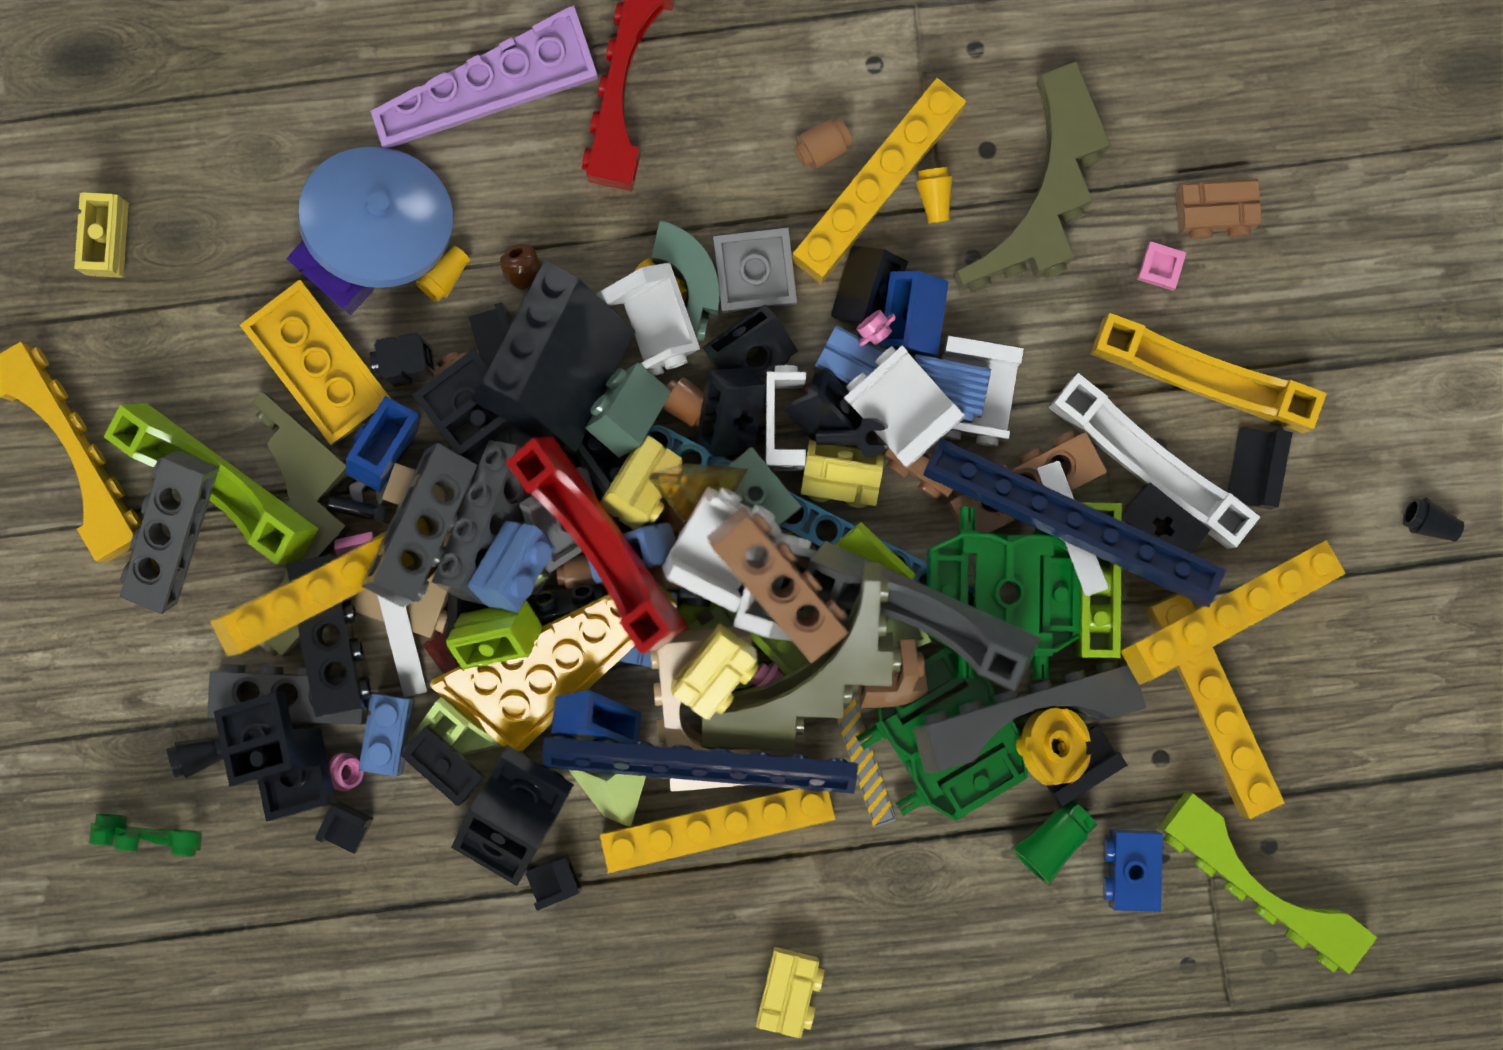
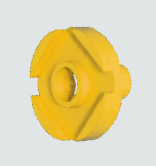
(1037, 750)

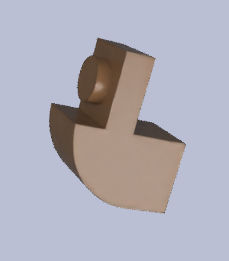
(907, 684)

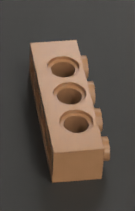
(1082, 466)
(810, 634)

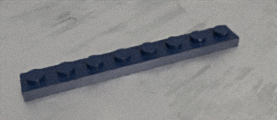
(1075, 523)
(700, 765)

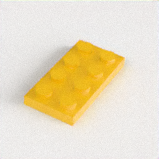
(315, 362)

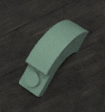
(696, 270)

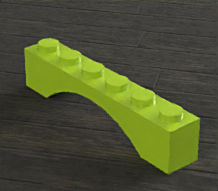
(259, 515)
(1330, 932)

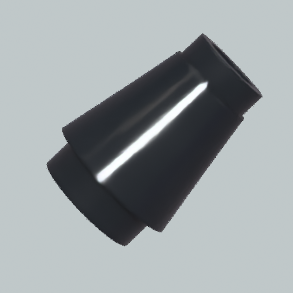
(1431, 520)
(194, 756)

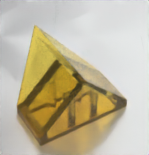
(686, 483)

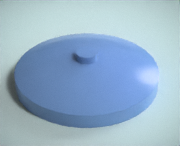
(375, 217)

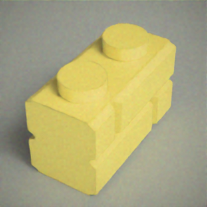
(101, 235)
(842, 475)
(631, 493)
(715, 672)
(788, 993)

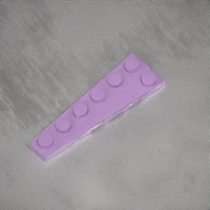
(516, 72)

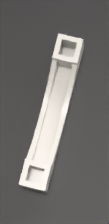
(1119, 437)

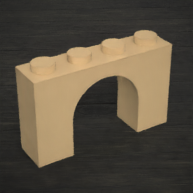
(430, 613)
(673, 728)

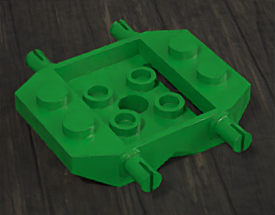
(1036, 566)
(975, 783)

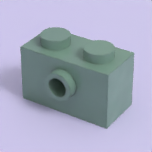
(627, 409)
(764, 488)

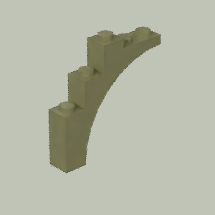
(1072, 138)
(776, 712)

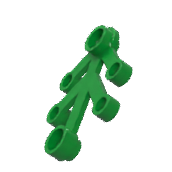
(114, 827)

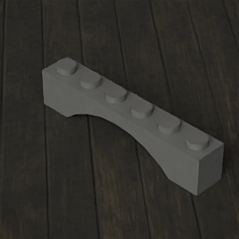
(984, 641)
(961, 737)

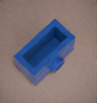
(919, 311)
(381, 443)
(594, 716)
(1134, 870)

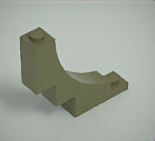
(310, 477)

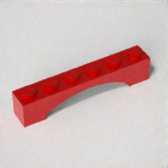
(612, 157)
(640, 602)

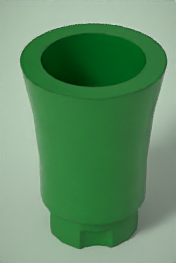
(1054, 841)

